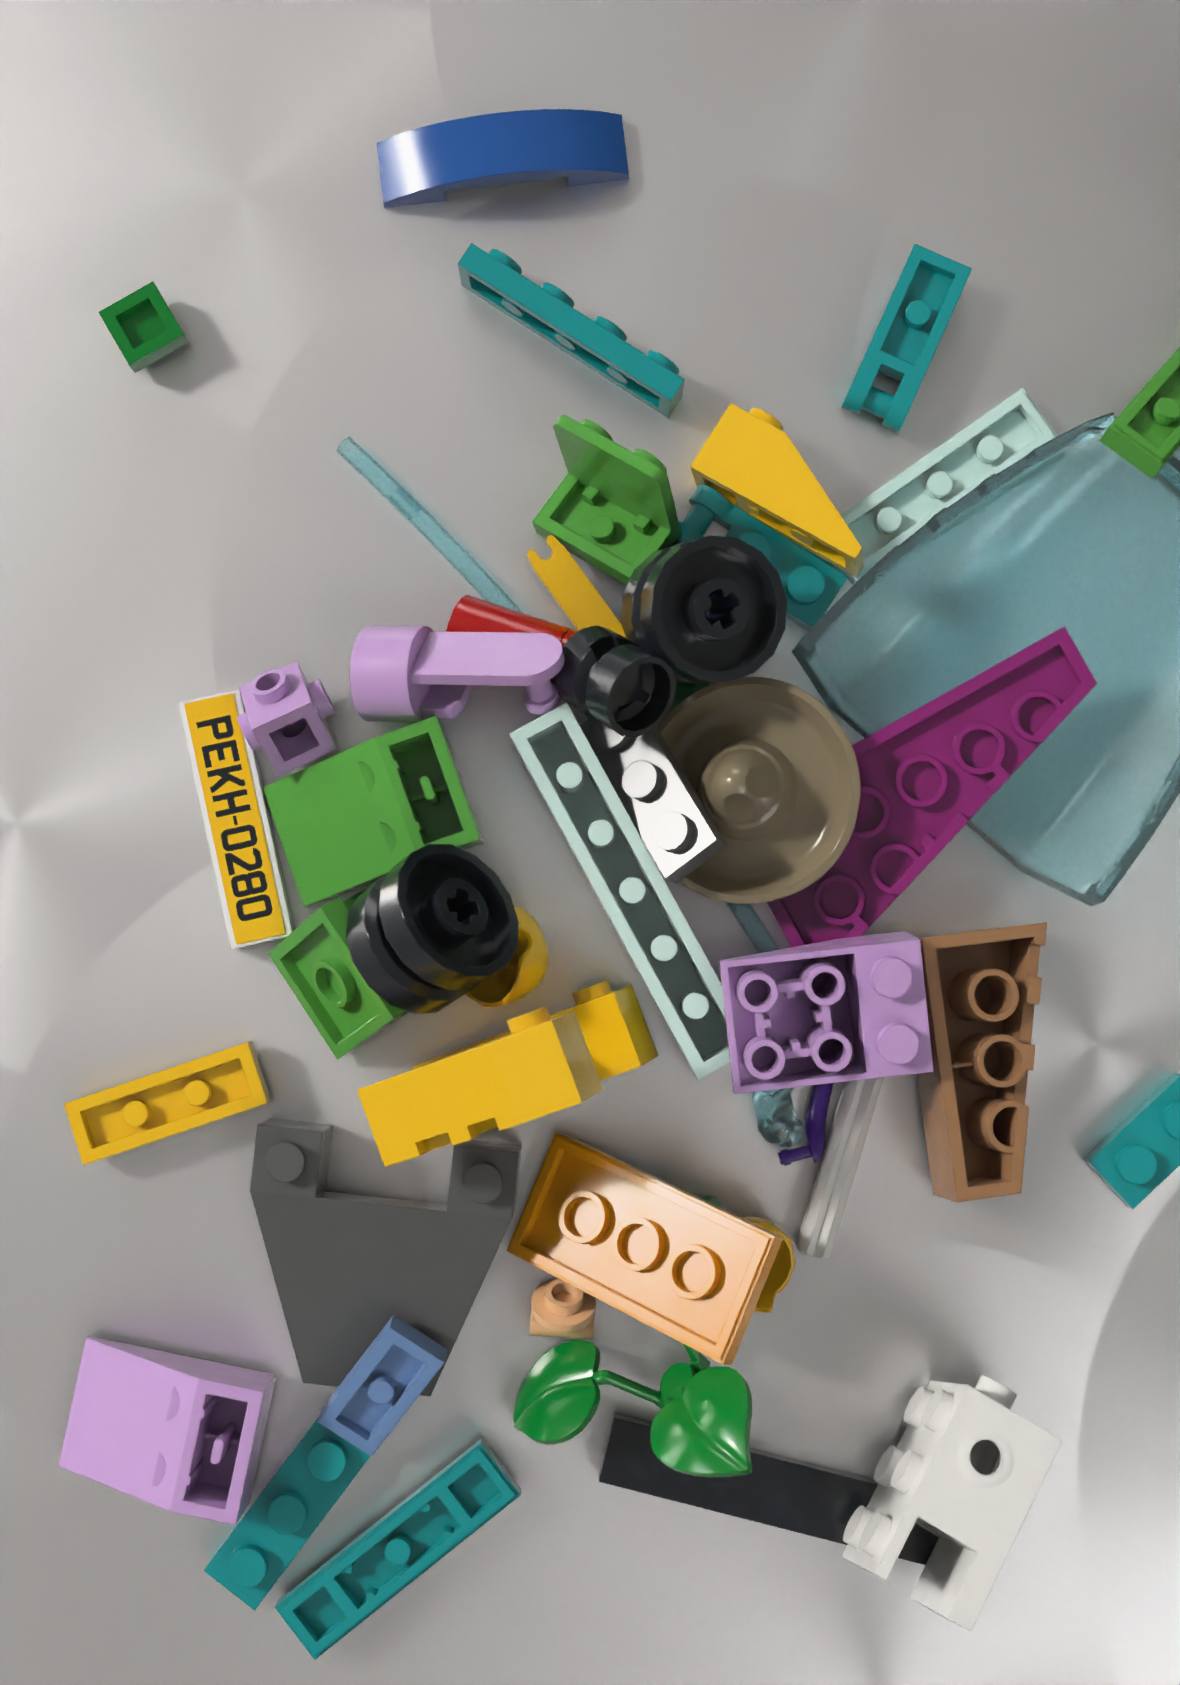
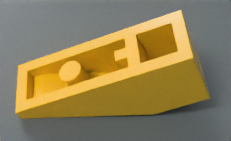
(767, 478)

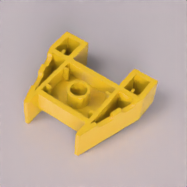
(511, 1076)

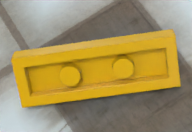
(167, 1102)

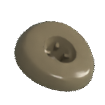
(773, 782)

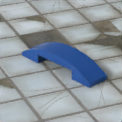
(501, 150)

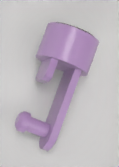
(423, 673)

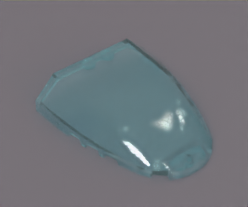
(1030, 550)

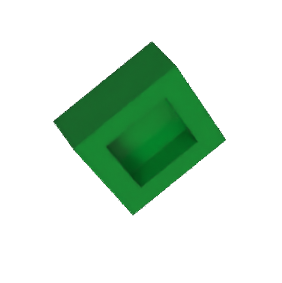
(143, 327)

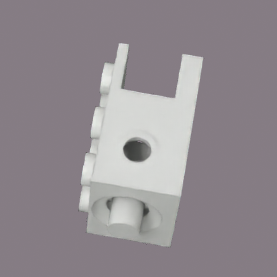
(965, 1476)

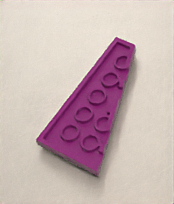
(930, 778)

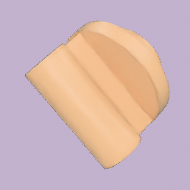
(562, 1311)

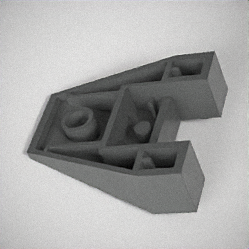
(362, 1258)

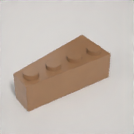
(980, 1037)

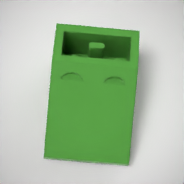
(371, 809)

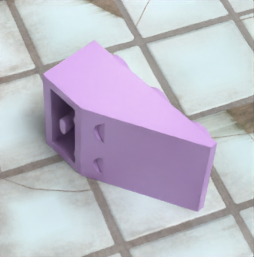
(827, 1013)
(168, 1428)

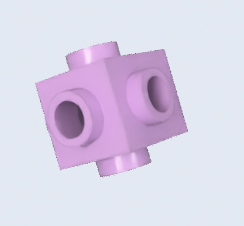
(286, 717)

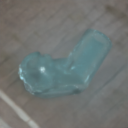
(777, 1117)

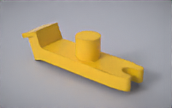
(572, 589)

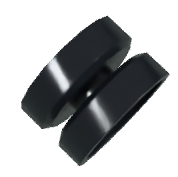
(706, 609)
(432, 929)

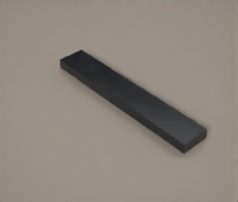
(776, 1493)

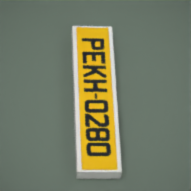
(236, 821)

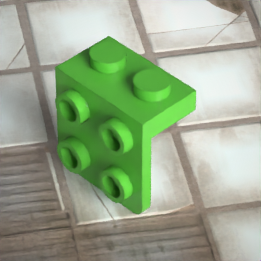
(610, 504)

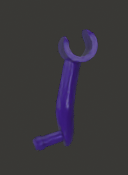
(814, 1127)

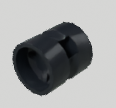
(616, 681)

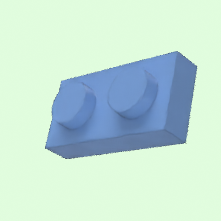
(382, 1385)

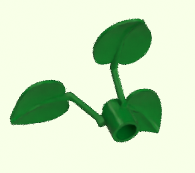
(701, 1416)

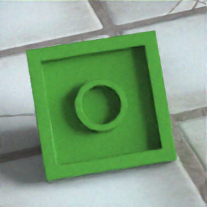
(328, 984)

